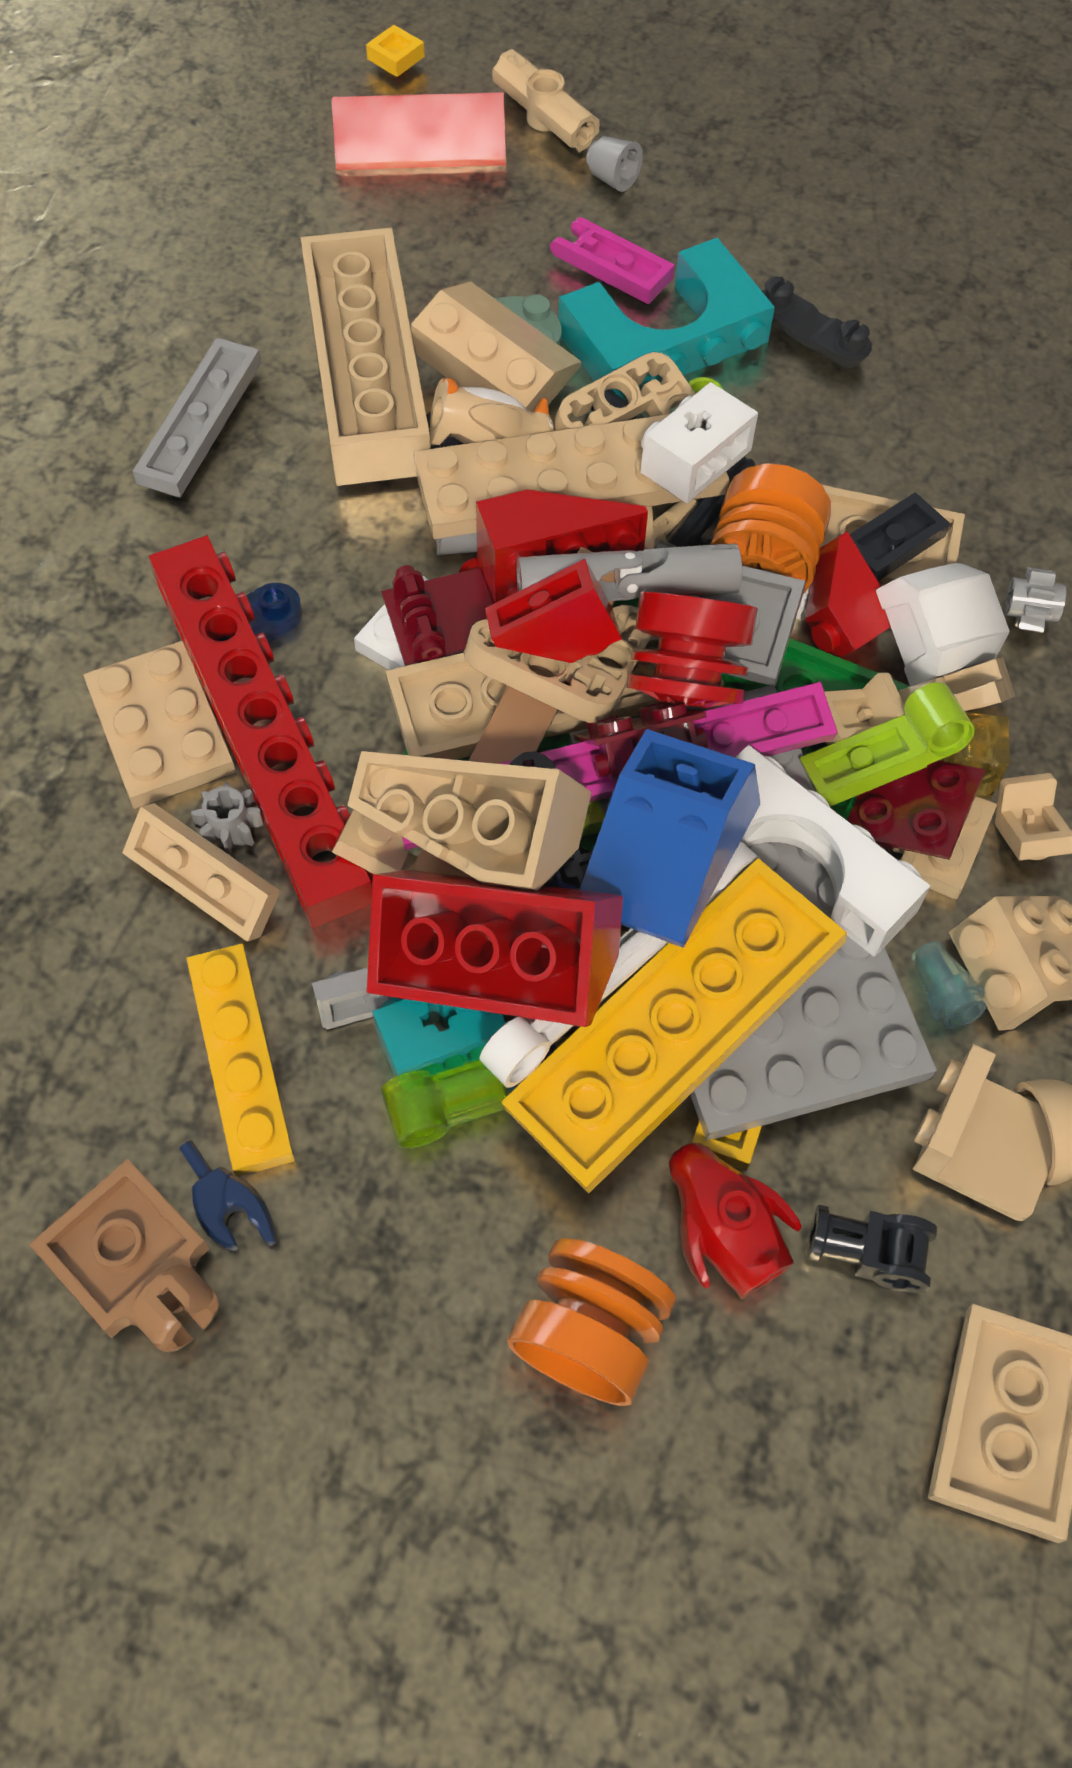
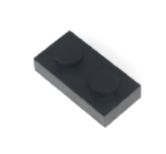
(899, 535)

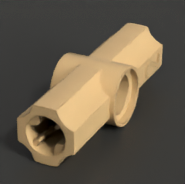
(545, 100)

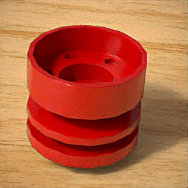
(692, 648)

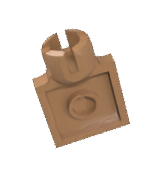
(130, 1260)

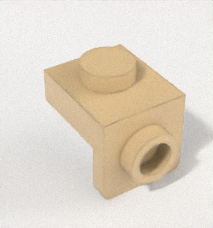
(864, 708)
(1030, 820)
(372, 846)

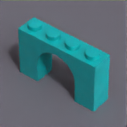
(715, 286)

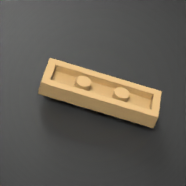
(201, 872)

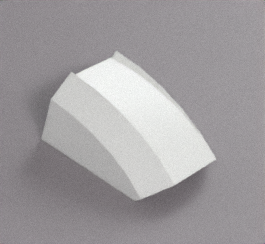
(944, 620)

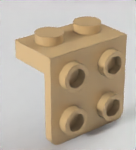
(1018, 954)
(985, 1139)

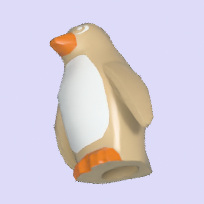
(482, 415)

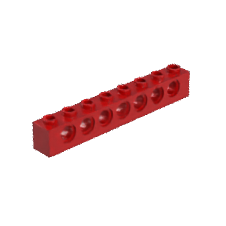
(196, 572)

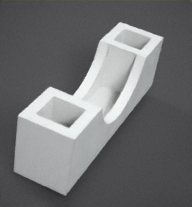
(871, 887)

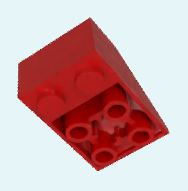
(549, 524)

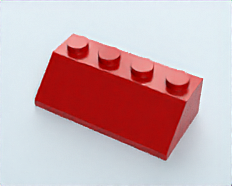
(492, 945)

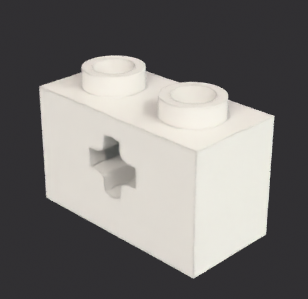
(698, 442)

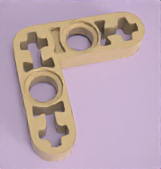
(654, 396)
(583, 675)

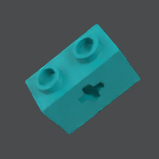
(415, 1044)

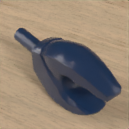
(222, 1193)

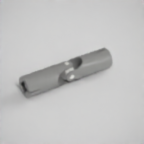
(660, 570)

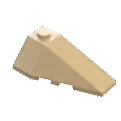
(481, 817)

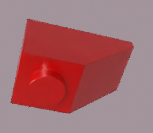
(843, 600)
(556, 617)

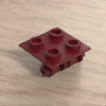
(436, 614)
(616, 733)
(921, 809)

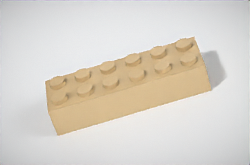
(365, 355)

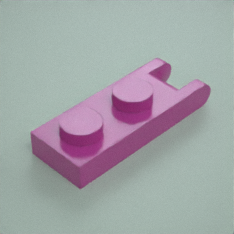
(614, 260)

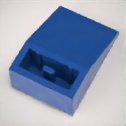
(671, 833)

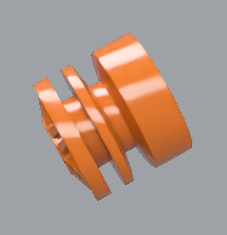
(775, 520)
(596, 1312)

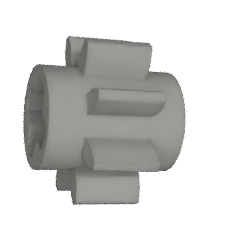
(1035, 599)
(227, 817)

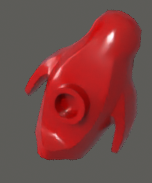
(729, 1221)

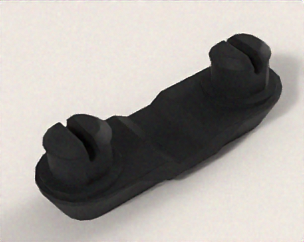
(836, 340)

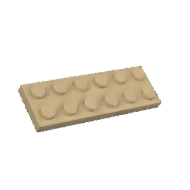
(578, 462)
(449, 703)

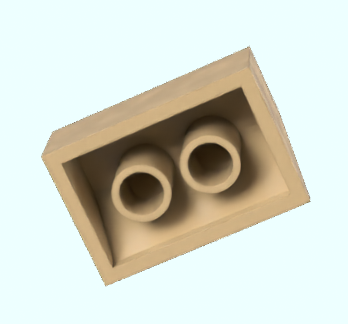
(490, 347)

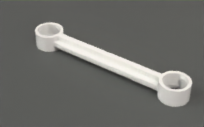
(525, 1042)

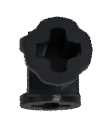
(883, 1246)

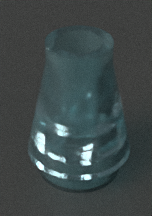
(948, 987)

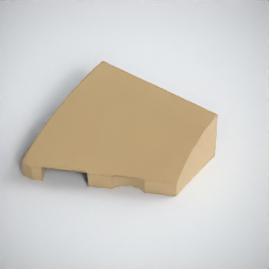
(974, 686)

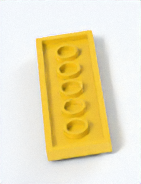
(673, 1024)

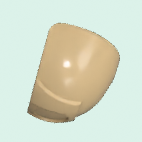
(1056, 1103)

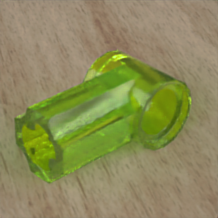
(427, 1105)

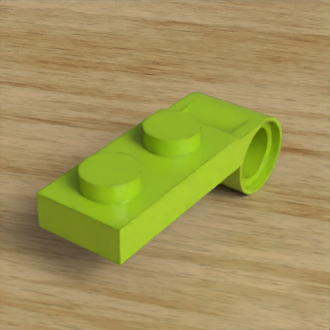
(926, 733)

